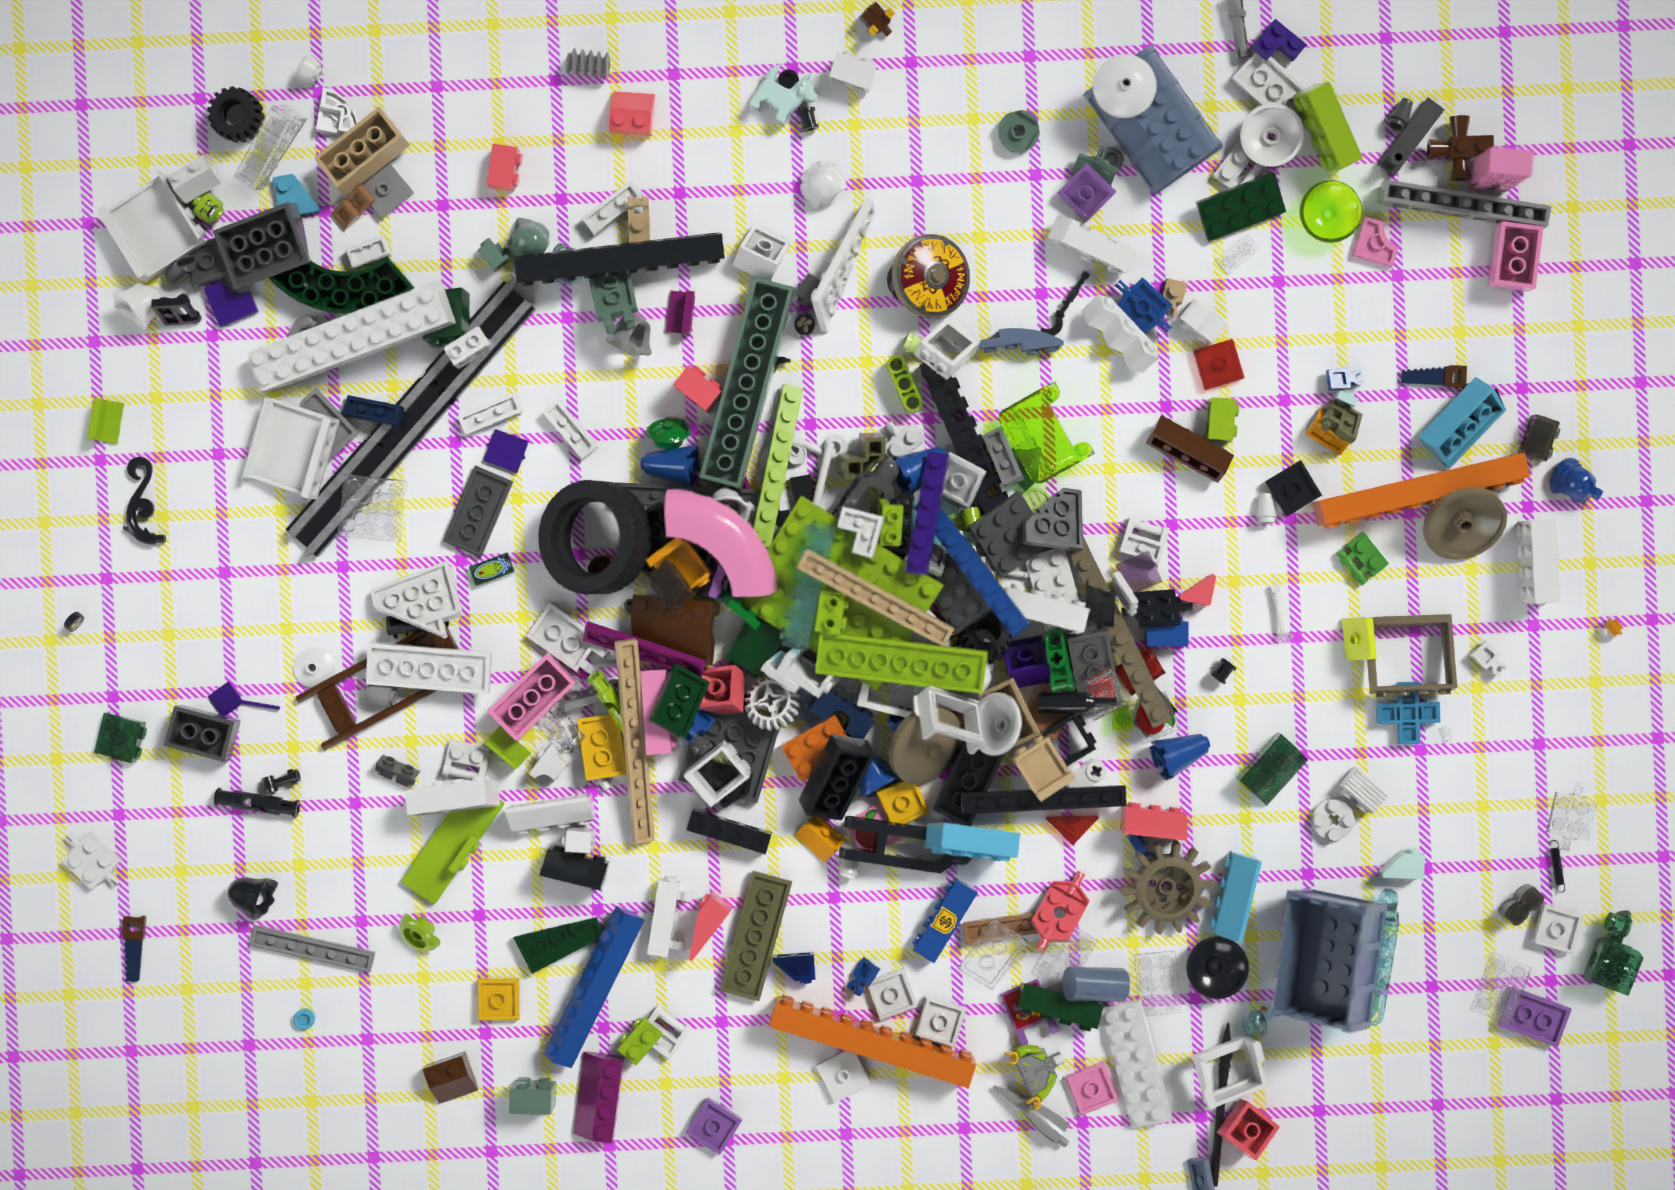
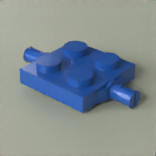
(1144, 305)

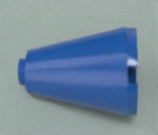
(673, 465)
(912, 468)
(1178, 753)

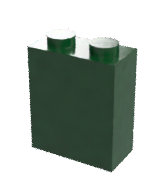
(460, 305)
(754, 647)

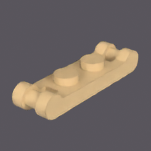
(638, 222)

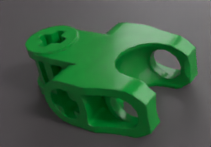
(1062, 671)

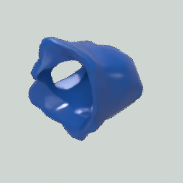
(876, 778)

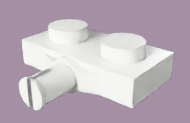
(903, 440)

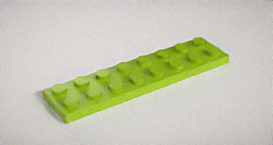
(901, 662)

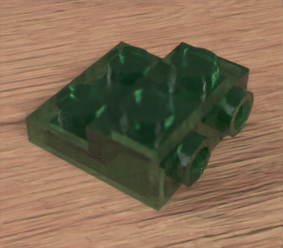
(120, 737)

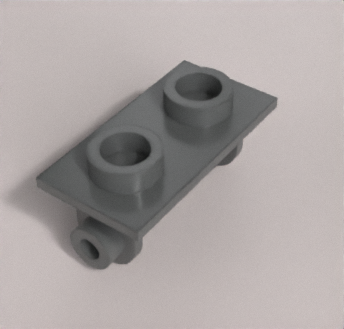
(388, 767)

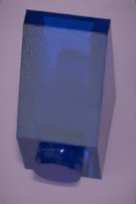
(797, 966)

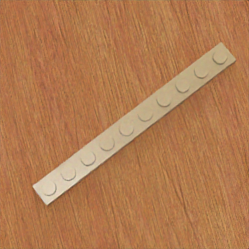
(634, 741)

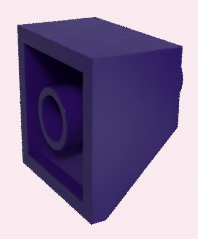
(1027, 662)

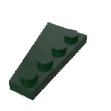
(554, 943)

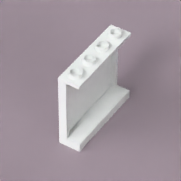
(153, 228)
(290, 447)

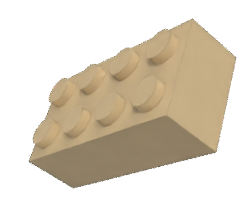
(362, 151)

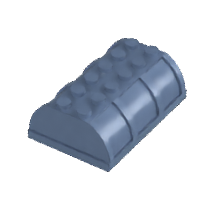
(1167, 136)

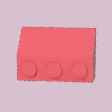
(1154, 821)

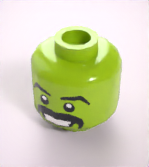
(208, 208)

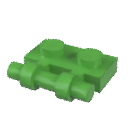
(1367, 555)

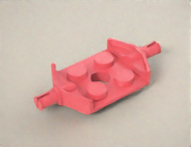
(1064, 896)

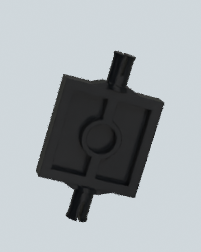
(1158, 609)

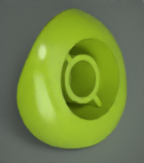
(418, 933)

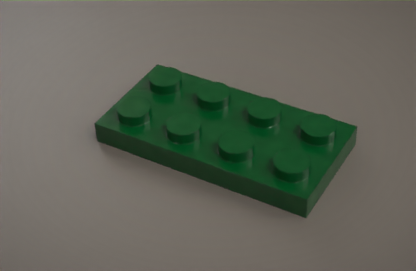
(1240, 206)

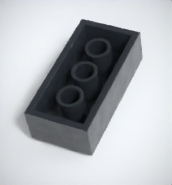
(966, 774)
(836, 777)

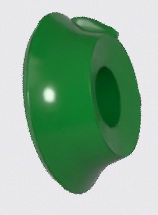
(668, 432)

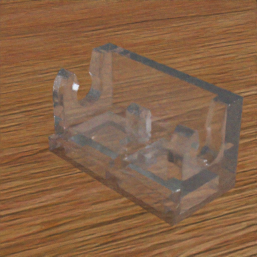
(560, 731)

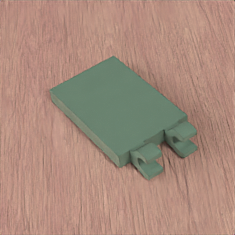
(613, 299)

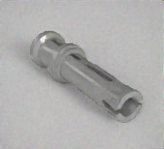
(1237, 16)

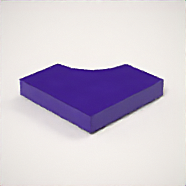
(229, 305)

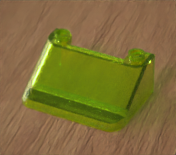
(1040, 436)

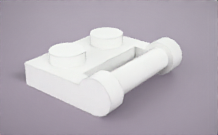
(1234, 165)
(1136, 544)
(466, 754)
(668, 1043)

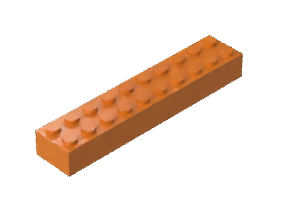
(1414, 491)
(873, 1041)

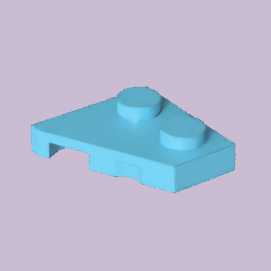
(290, 189)

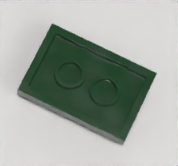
(679, 701)

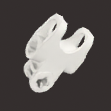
(1083, 775)

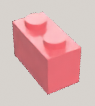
(503, 167)

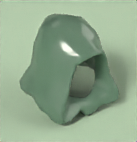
(527, 238)

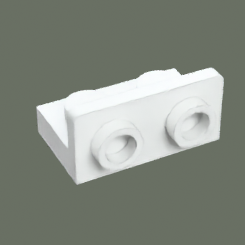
(468, 347)

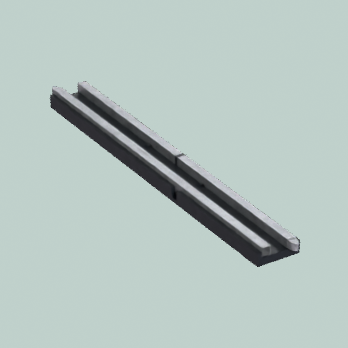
(424, 406)

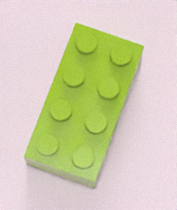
(1327, 126)

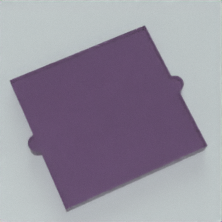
(1140, 572)

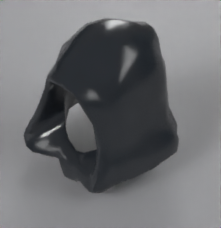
(245, 892)

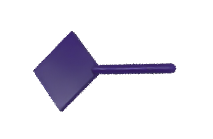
(227, 699)

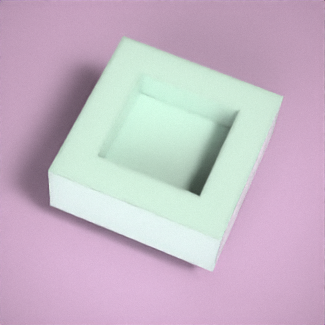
(1346, 397)

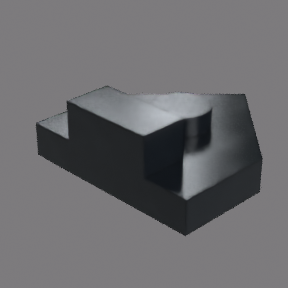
(721, 775)

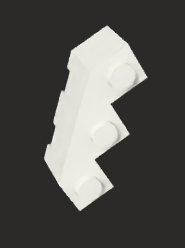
(1092, 245)
(1121, 333)

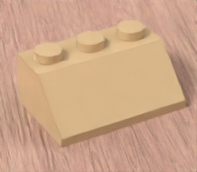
(1028, 727)

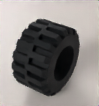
(224, 102)
(995, 649)

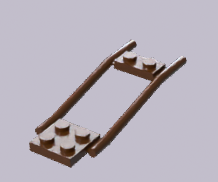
(336, 706)

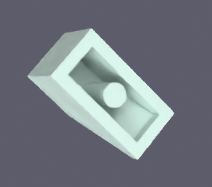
(1405, 865)

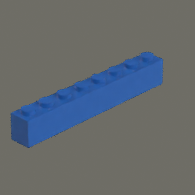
(593, 987)

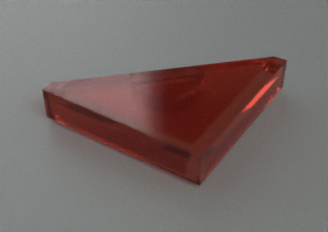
(1072, 826)

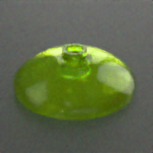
(1344, 209)

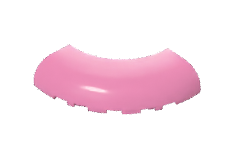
(725, 537)

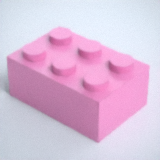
(1515, 256)

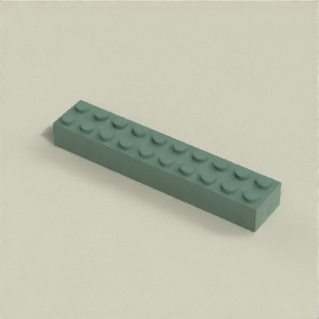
(747, 383)

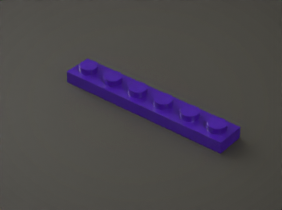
(927, 513)

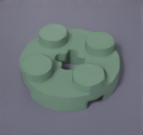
(1015, 120)

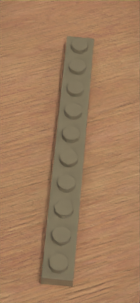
(1123, 643)

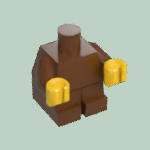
(876, 19)

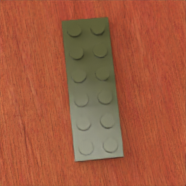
(756, 935)

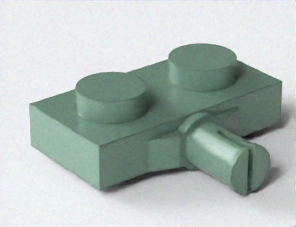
(1098, 164)

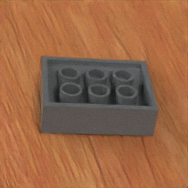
(263, 245)

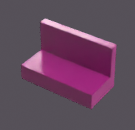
(681, 312)

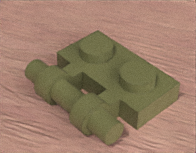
(1346, 425)

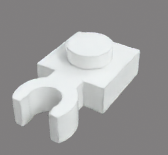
(1487, 657)

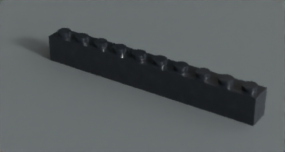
(618, 257)

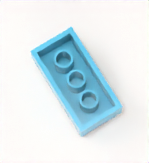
(972, 841)

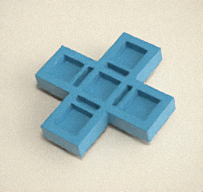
(1408, 715)

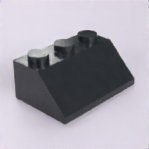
(575, 867)

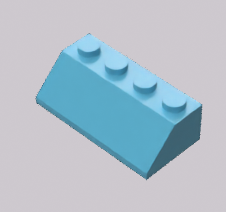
(1453, 428)
(1235, 896)

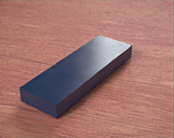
(373, 411)

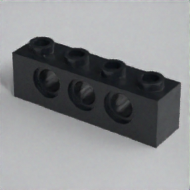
(729, 831)

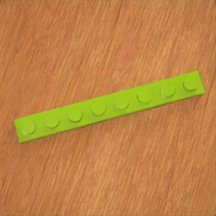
(777, 463)

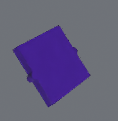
(506, 451)

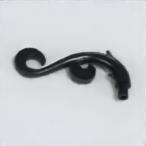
(147, 505)

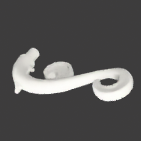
(804, 445)

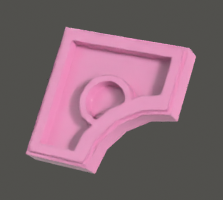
(1372, 243)

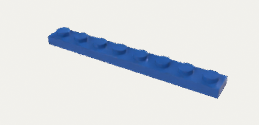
(980, 575)

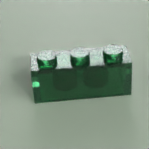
(1272, 768)

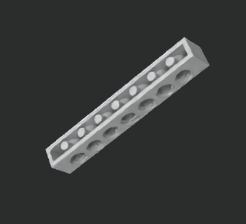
(1462, 204)

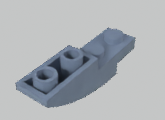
(1029, 340)

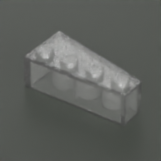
(269, 146)

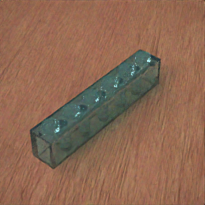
(806, 593)

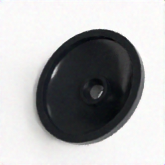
(1225, 979)

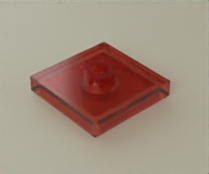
(1218, 364)

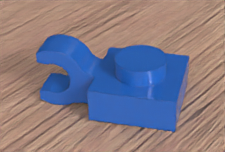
(700, 725)
(1138, 843)

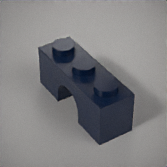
(858, 721)

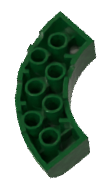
(343, 290)

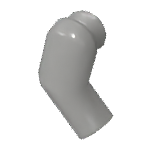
(301, 323)

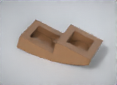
(353, 207)

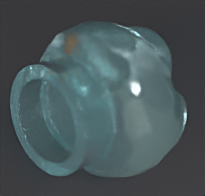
(1257, 1022)

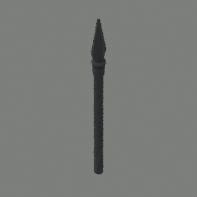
(1223, 1075)

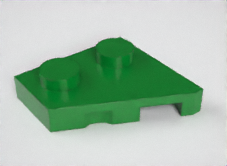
(736, 605)

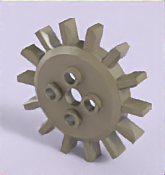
(1177, 901)

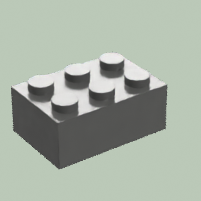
(202, 733)

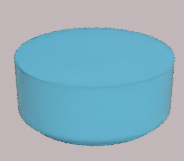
(304, 1018)

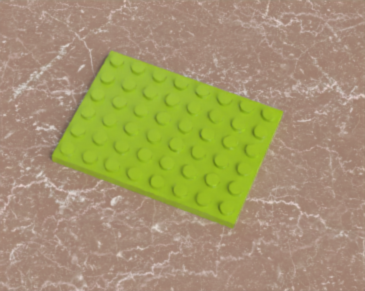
(884, 571)

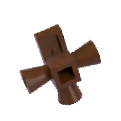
(1459, 147)

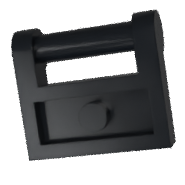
(169, 310)

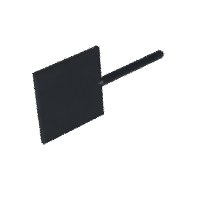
(1100, 605)

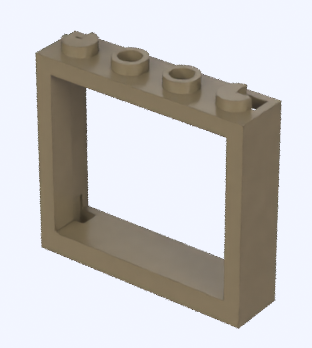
(1442, 620)

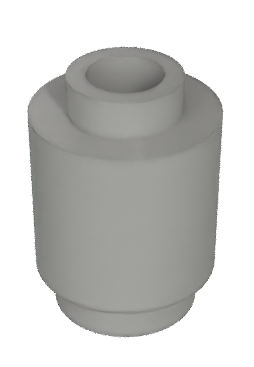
(381, 695)

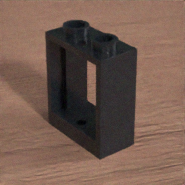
(1088, 737)

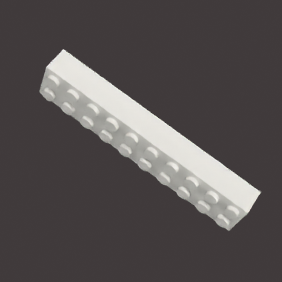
(351, 337)

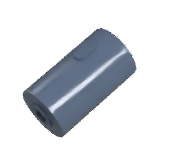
(1096, 984)

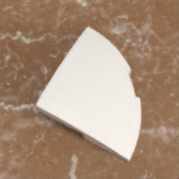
(334, 115)

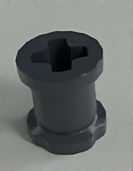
(808, 119)
(1223, 671)

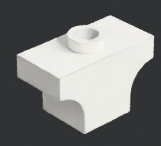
(549, 763)

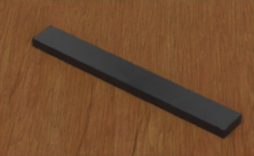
(1026, 800)

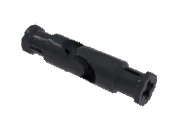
(268, 804)

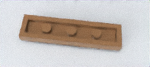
(1018, 923)

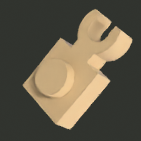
(1174, 293)

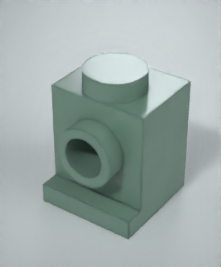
(493, 254)

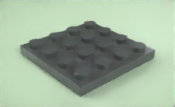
(750, 742)

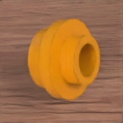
(1614, 627)

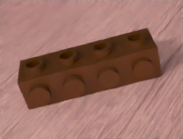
(1189, 449)

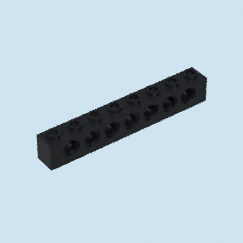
(954, 429)

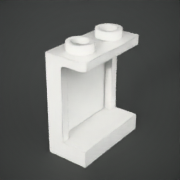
(802, 672)

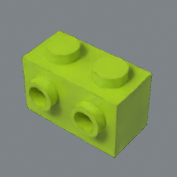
(831, 611)

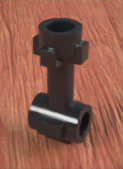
(270, 784)

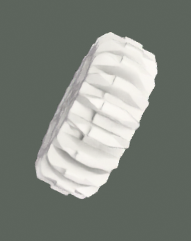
(757, 704)

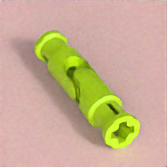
(607, 695)

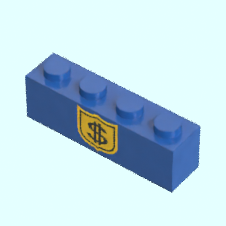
(944, 920)

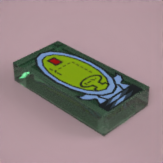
(491, 569)

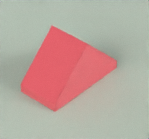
(1201, 592)

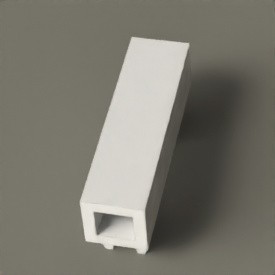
(664, 916)

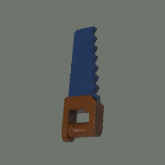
(1436, 376)
(134, 946)

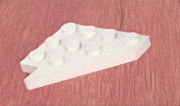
(421, 598)

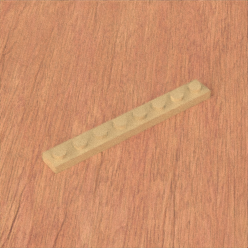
(874, 597)

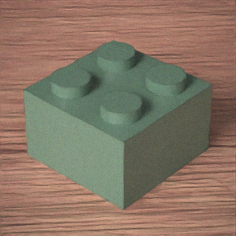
(532, 1096)

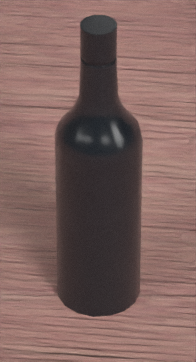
(1071, 702)

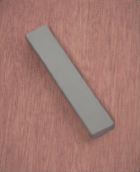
(312, 948)

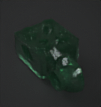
(1611, 961)

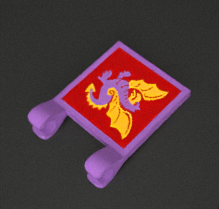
(1021, 1020)

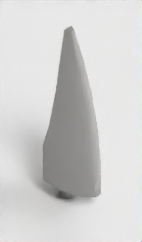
(1043, 1119)

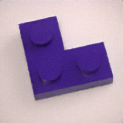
(1279, 38)

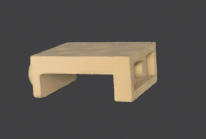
(1042, 767)

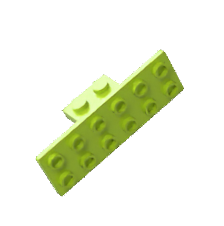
(448, 851)

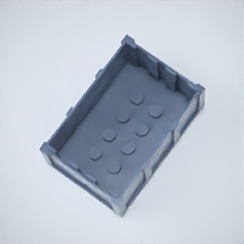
(1329, 959)

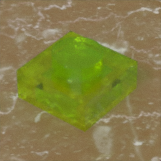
(1121, 720)

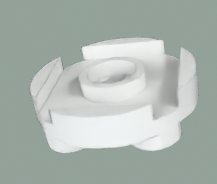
(1334, 831)

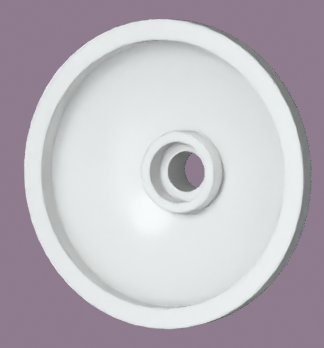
(1114, 96)
(1279, 121)
(999, 723)

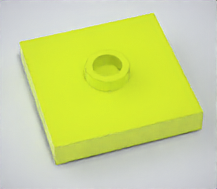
(1359, 638)

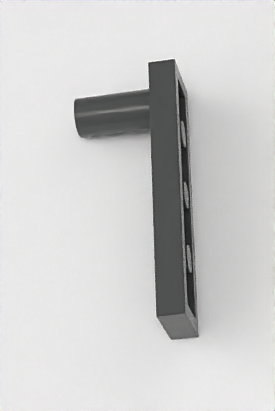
(1410, 137)

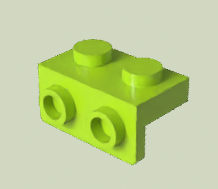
(640, 1040)

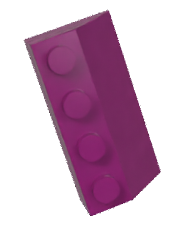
(598, 1096)

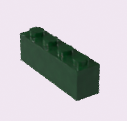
(1055, 1005)

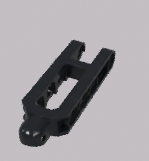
(877, 855)

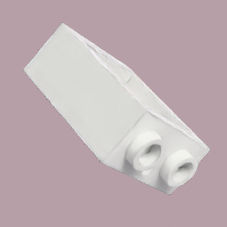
(955, 336)
(702, 786)

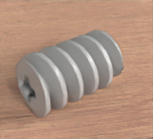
(587, 63)

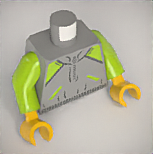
(1035, 1070)

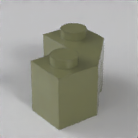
(870, 452)

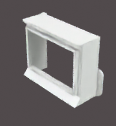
(926, 709)
(1238, 1089)

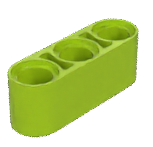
(904, 373)

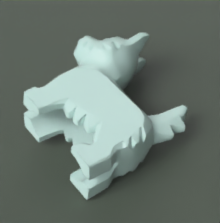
(781, 99)

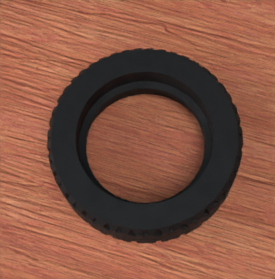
(555, 537)

